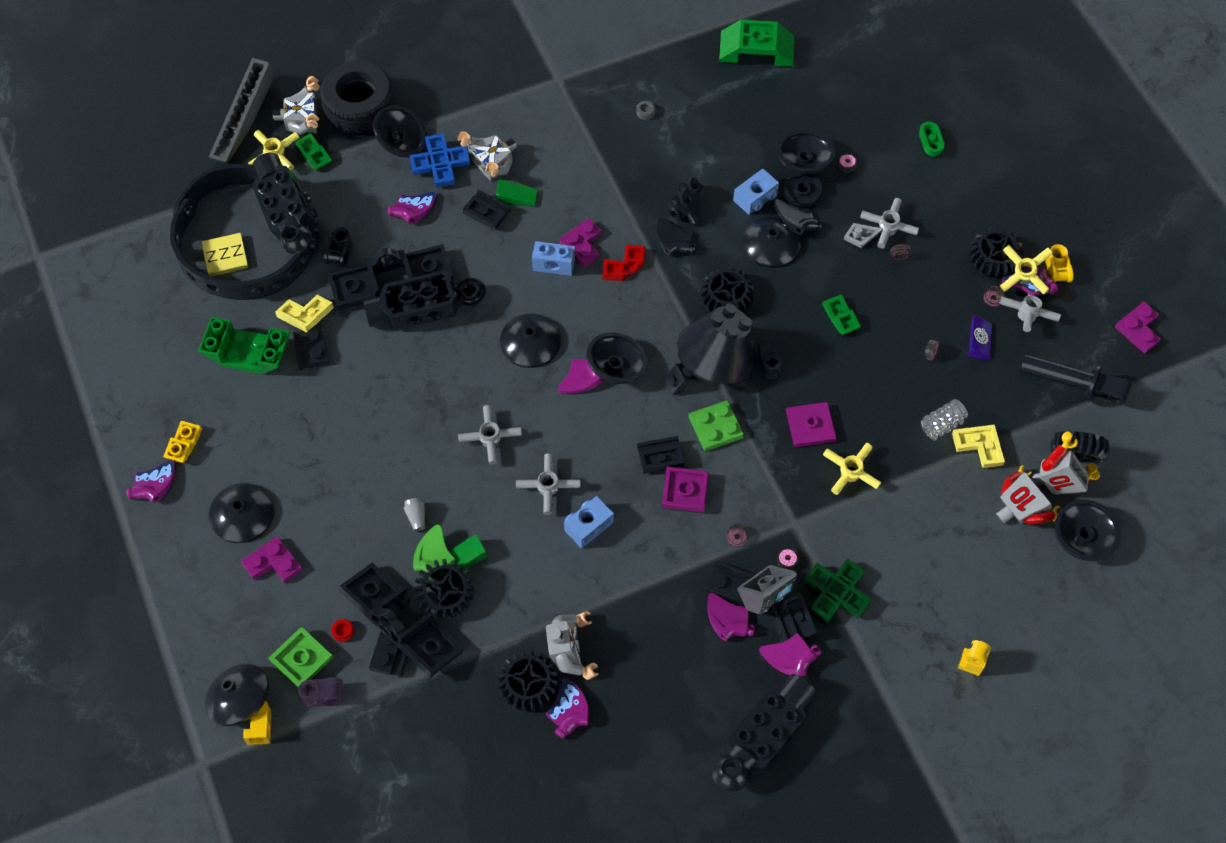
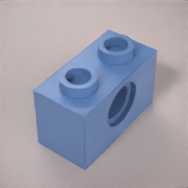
(756, 192)
(553, 258)
(583, 532)

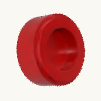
(342, 630)

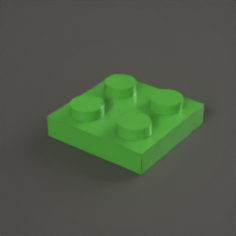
(715, 425)
(300, 657)

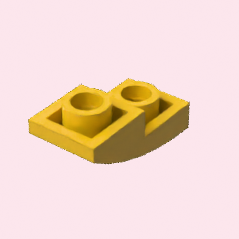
(183, 443)

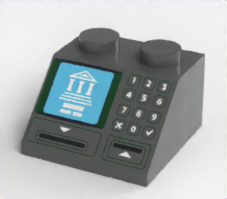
(766, 588)

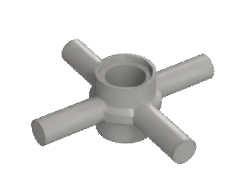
(889, 223)
(1029, 310)
(489, 441)
(548, 476)

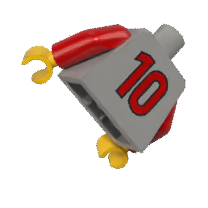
(1063, 471)
(1025, 501)

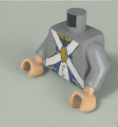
(300, 110)
(489, 154)
(564, 644)

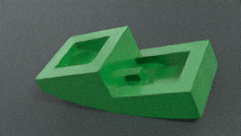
(312, 152)
(840, 315)

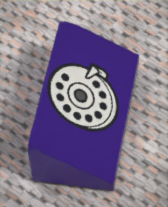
(980, 338)

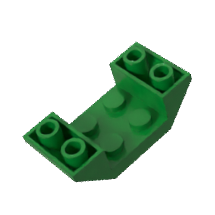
(757, 38)
(242, 348)

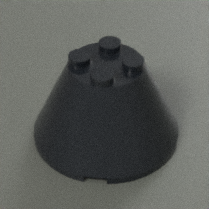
(719, 347)

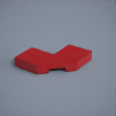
(621, 270)

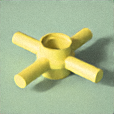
(273, 145)
(1032, 264)
(849, 475)

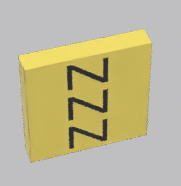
(225, 254)

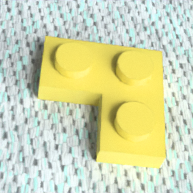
(307, 316)
(981, 439)

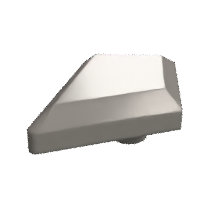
(861, 234)

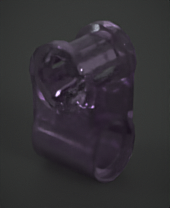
(324, 692)

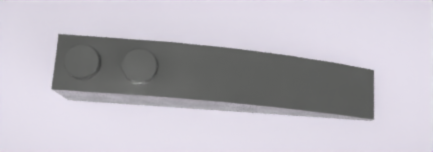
(243, 109)

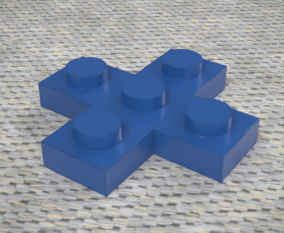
(439, 160)

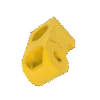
(975, 658)
(259, 727)

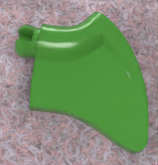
(432, 548)

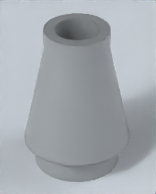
(415, 512)

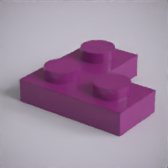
(580, 238)
(1135, 327)
(273, 556)

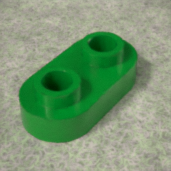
(931, 140)

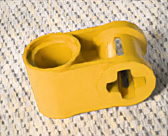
(1060, 267)

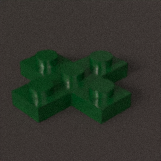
(837, 590)

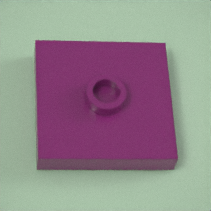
(810, 424)
(685, 489)

